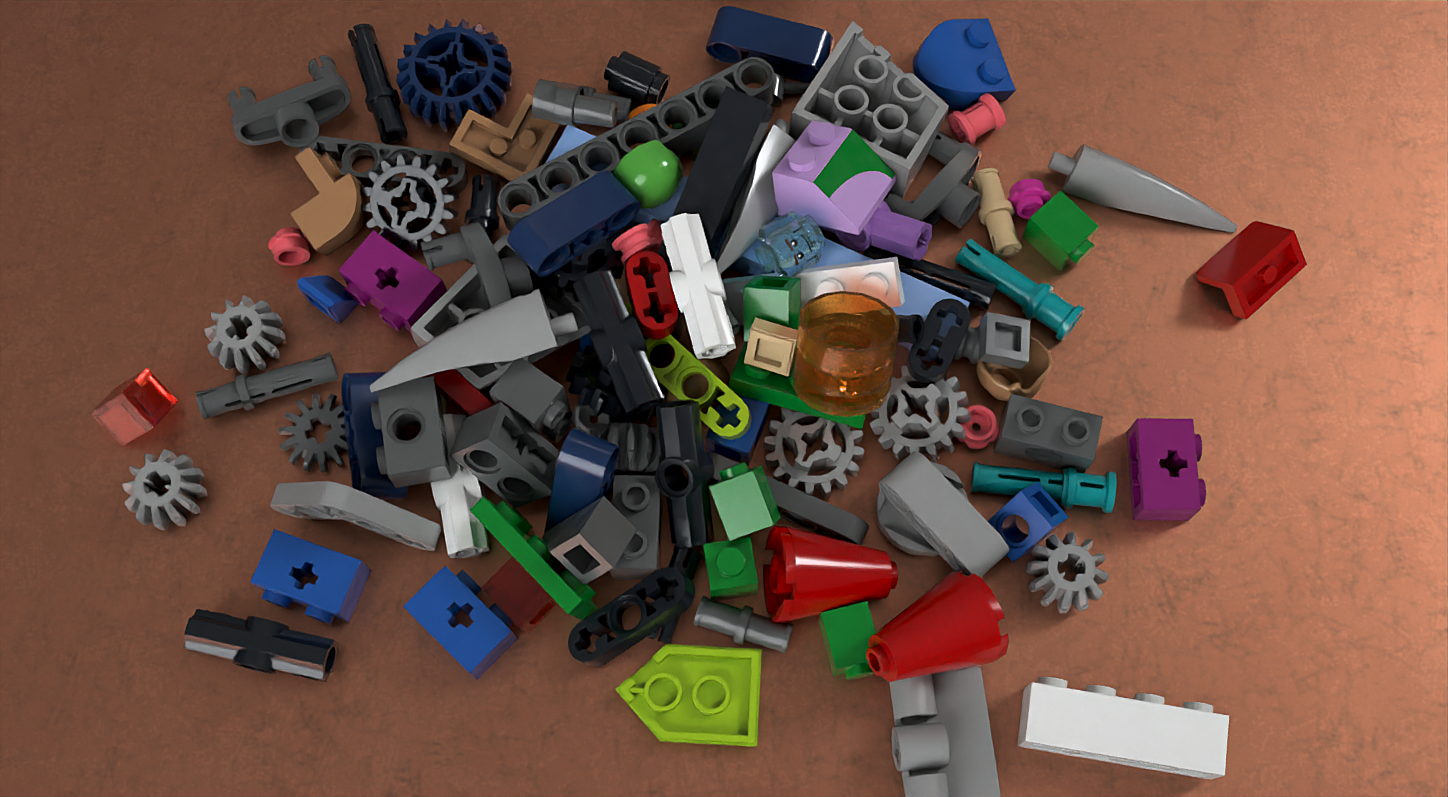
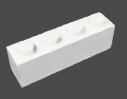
(1122, 729)

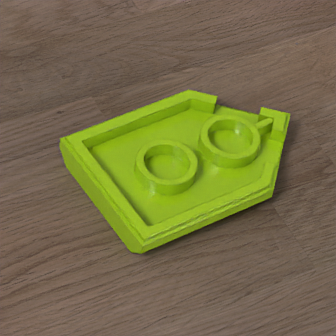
(698, 694)

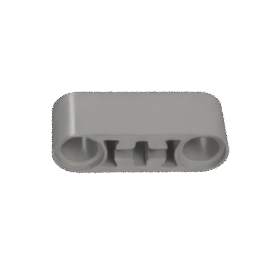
(943, 516)

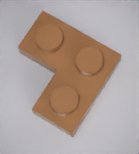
(501, 149)

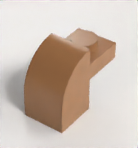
(336, 211)

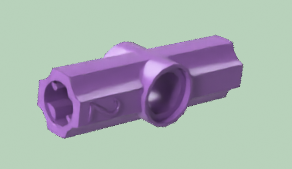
(889, 232)

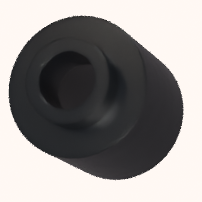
(636, 79)

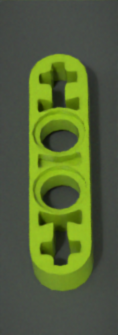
(685, 365)

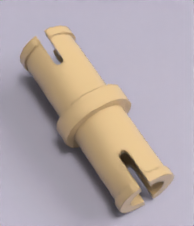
(996, 213)

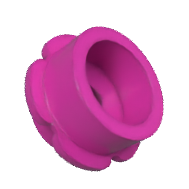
(1028, 197)

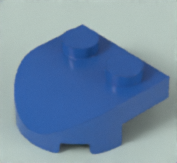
(962, 63)

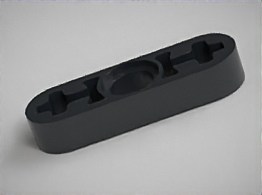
(609, 647)

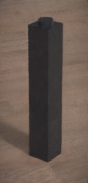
(717, 180)

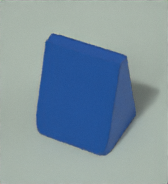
(327, 296)

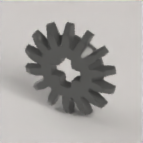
(310, 448)

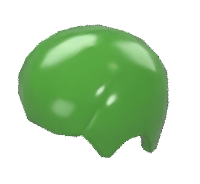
(650, 173)

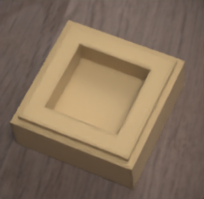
(771, 347)

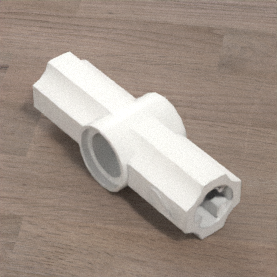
(698, 286)
(455, 497)

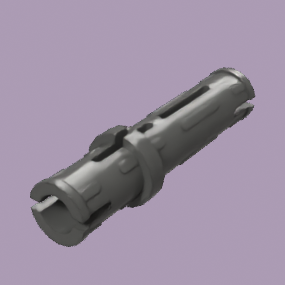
(248, 391)

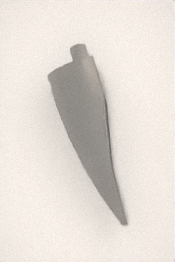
(1127, 187)
(756, 201)
(496, 335)

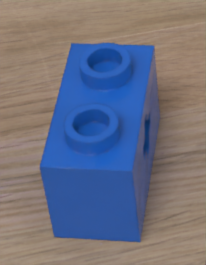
(291, 559)
(436, 610)

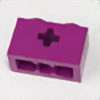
(382, 264)
(1152, 489)

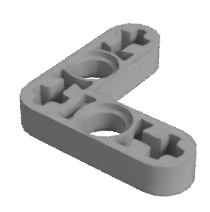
(340, 501)

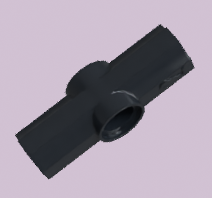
(618, 342)
(683, 447)
(261, 645)

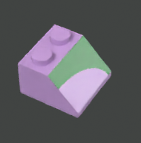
(832, 178)

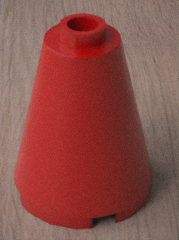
(821, 574)
(941, 631)

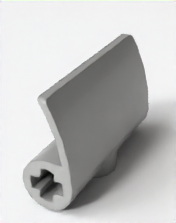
(944, 735)

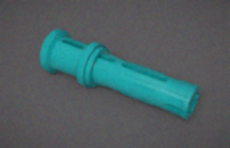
(1036, 299)
(1067, 487)

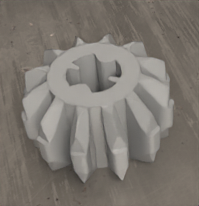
(228, 339)
(149, 484)
(1084, 565)

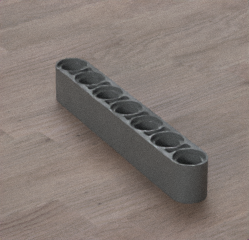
(610, 147)

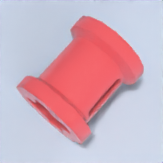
(977, 119)

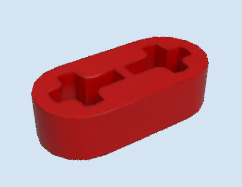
(641, 296)

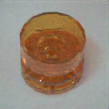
(845, 353)

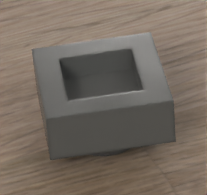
(1004, 340)

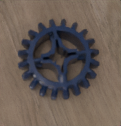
(440, 58)

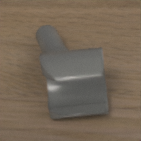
(782, 87)

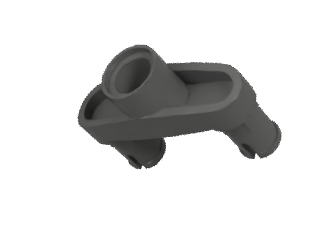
(578, 104)
(291, 114)
(948, 192)
(500, 278)

